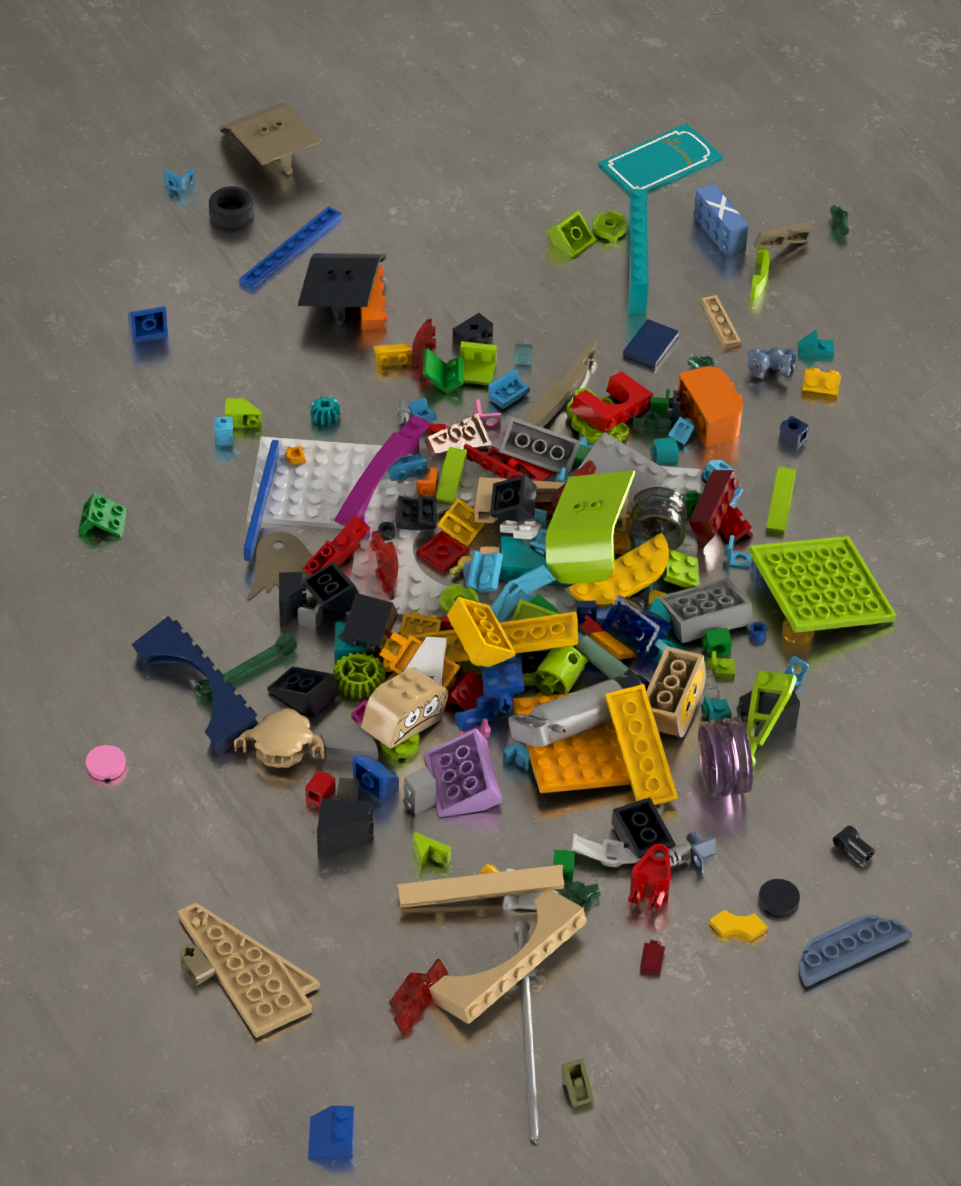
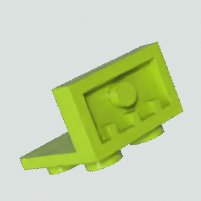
(478, 362)

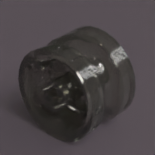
(657, 512)

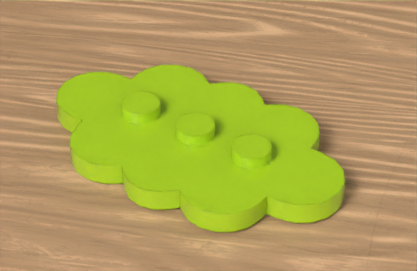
(592, 435)

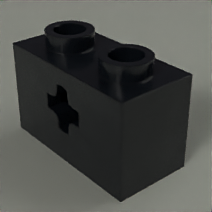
(474, 330)

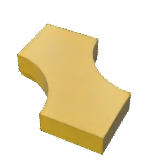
(746, 926)

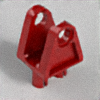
(651, 878)

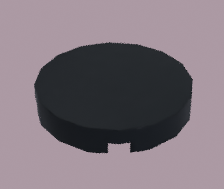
(779, 897)

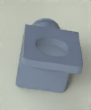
(700, 849)

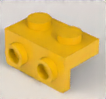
(821, 382)

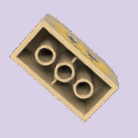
(676, 690)

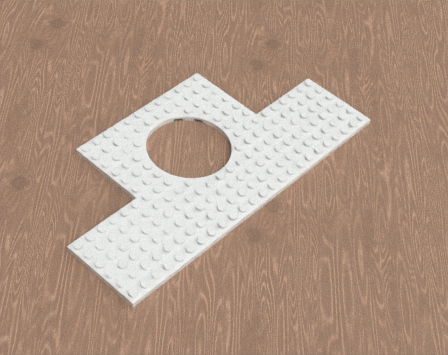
(317, 489)

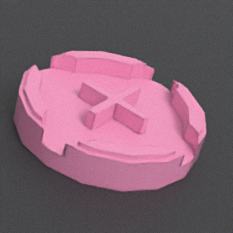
(105, 762)

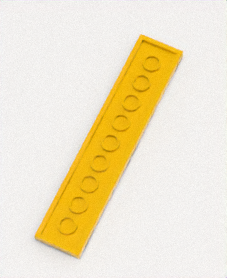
(523, 634)

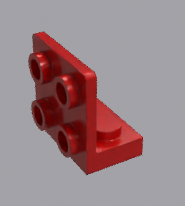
(466, 691)

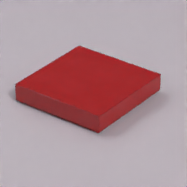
(442, 552)

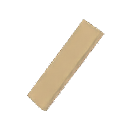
(720, 322)

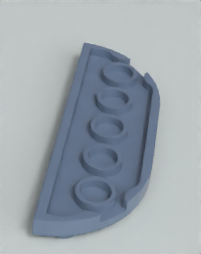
(849, 945)

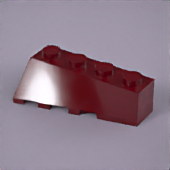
(713, 505)

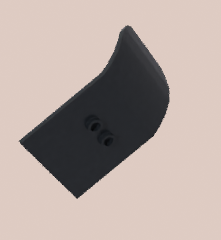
(340, 281)

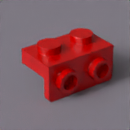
(734, 525)

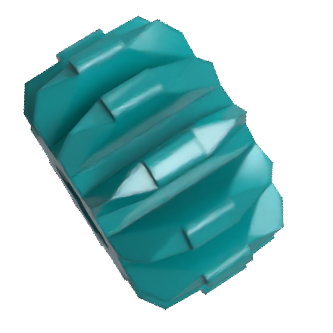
(325, 410)

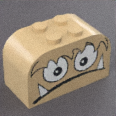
(404, 707)

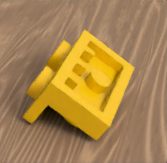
(393, 354)
(416, 624)

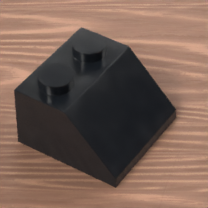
(514, 499)
(291, 596)

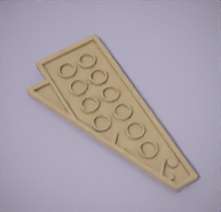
(257, 980)

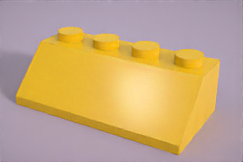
(480, 633)

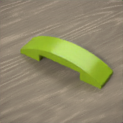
(760, 281)

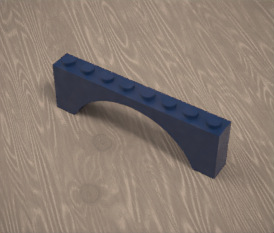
(170, 645)

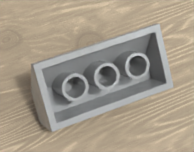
(538, 445)

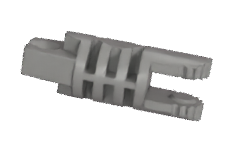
(678, 854)

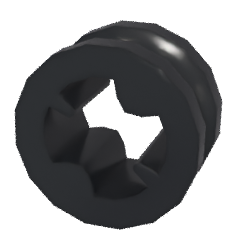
(387, 526)

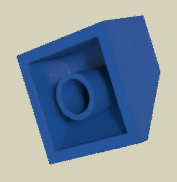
(148, 323)
(375, 778)
(332, 1133)

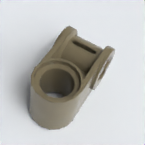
(195, 964)

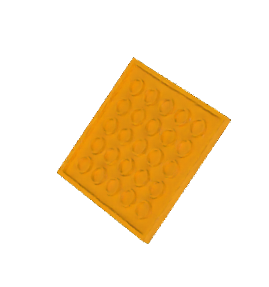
(576, 761)

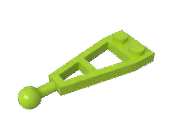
(770, 683)

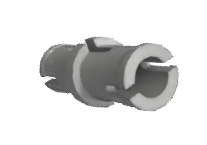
(404, 412)

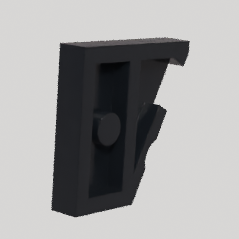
(674, 404)

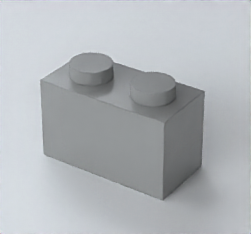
(419, 791)

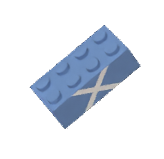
(720, 220)

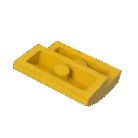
(460, 523)

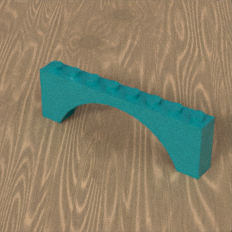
(638, 251)
(520, 559)

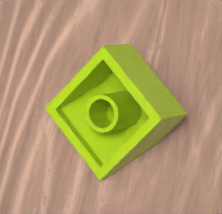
(571, 234)

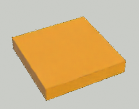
(612, 645)

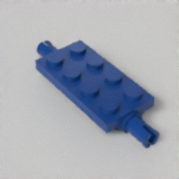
(503, 681)

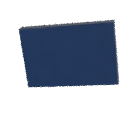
(651, 343)

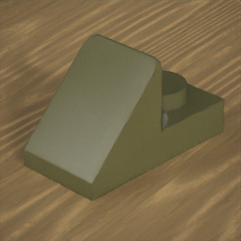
(577, 1082)

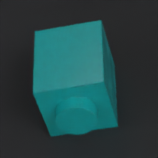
(664, 451)

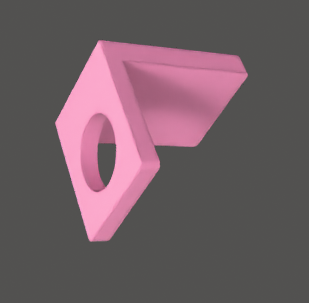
(484, 417)

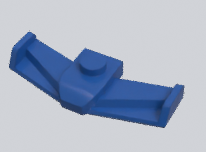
(485, 708)

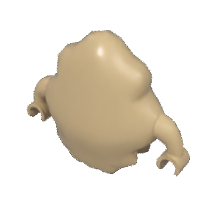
(282, 739)

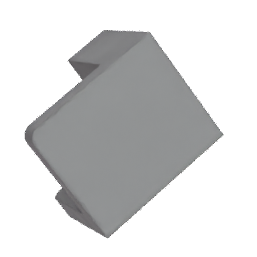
(310, 616)

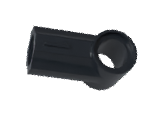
(850, 841)

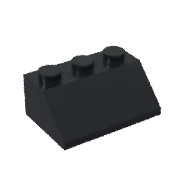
(332, 588)

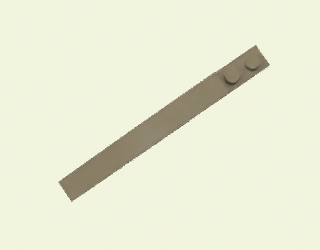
(561, 391)

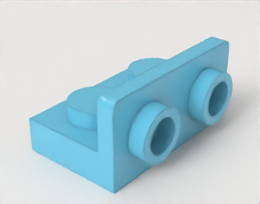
(485, 571)

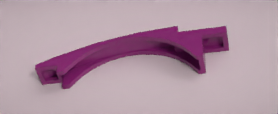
(397, 445)

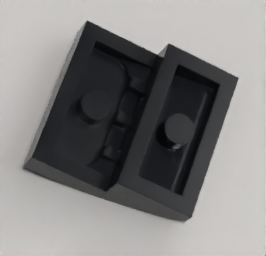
(416, 513)

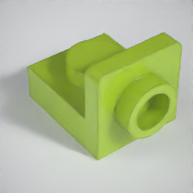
(721, 667)

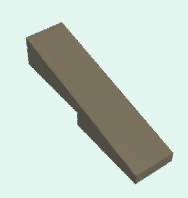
(779, 236)

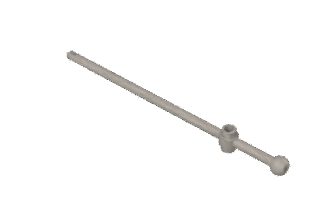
(521, 928)

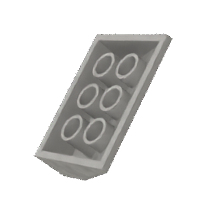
(613, 456)
(707, 608)

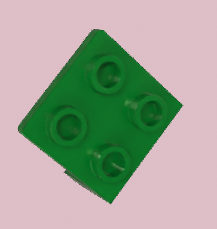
(444, 375)
(102, 513)

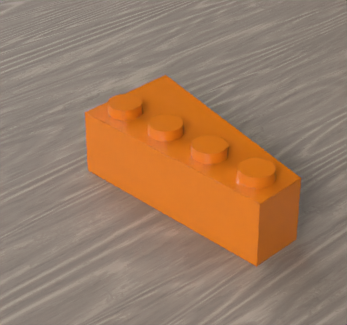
(373, 315)

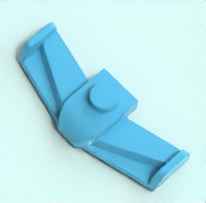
(520, 589)

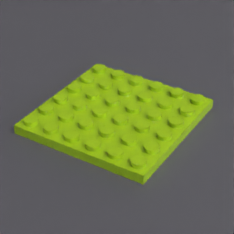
(822, 584)

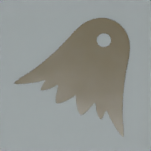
(272, 561)

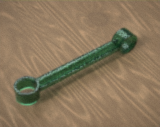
(284, 645)

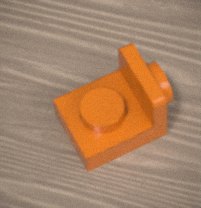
(428, 486)

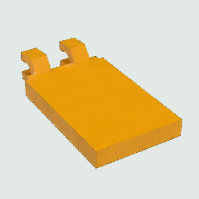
(408, 649)

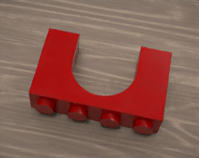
(607, 416)

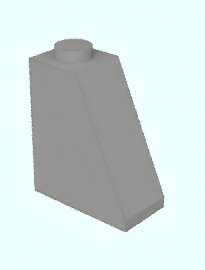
(348, 741)

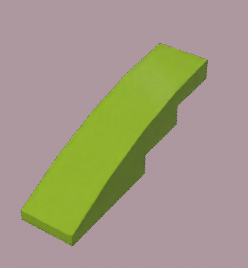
(781, 499)

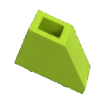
(243, 413)

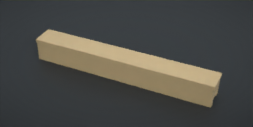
(480, 886)

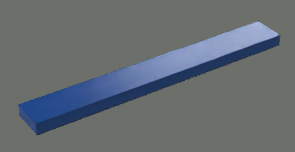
(290, 248)
(261, 500)

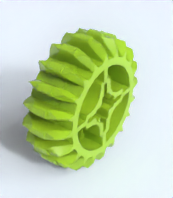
(359, 669)

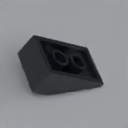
(305, 689)
(641, 827)

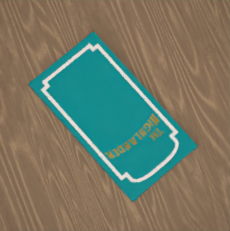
(661, 159)

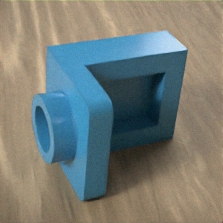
(420, 409)

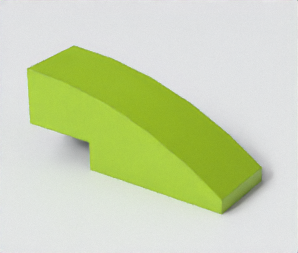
(451, 475)

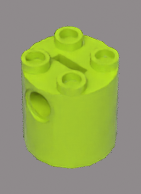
(559, 670)

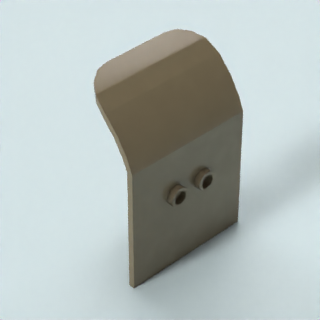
(273, 135)

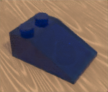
(635, 627)

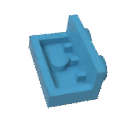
(507, 389)

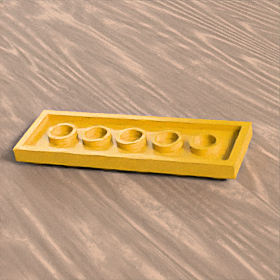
(641, 745)

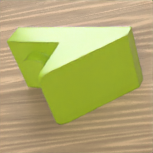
(429, 848)

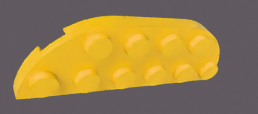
(630, 574)

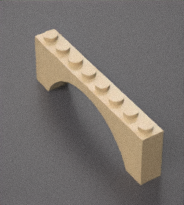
(544, 493)
(473, 994)

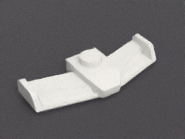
(610, 853)

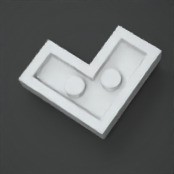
(523, 530)

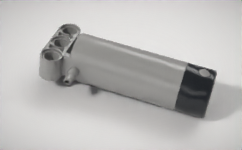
(569, 713)

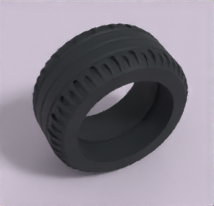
(231, 218)

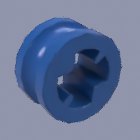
(758, 626)

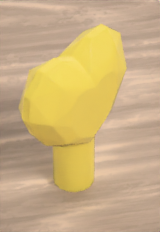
(458, 569)

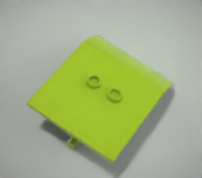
(583, 527)

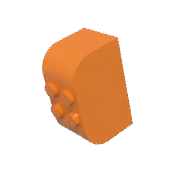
(711, 404)

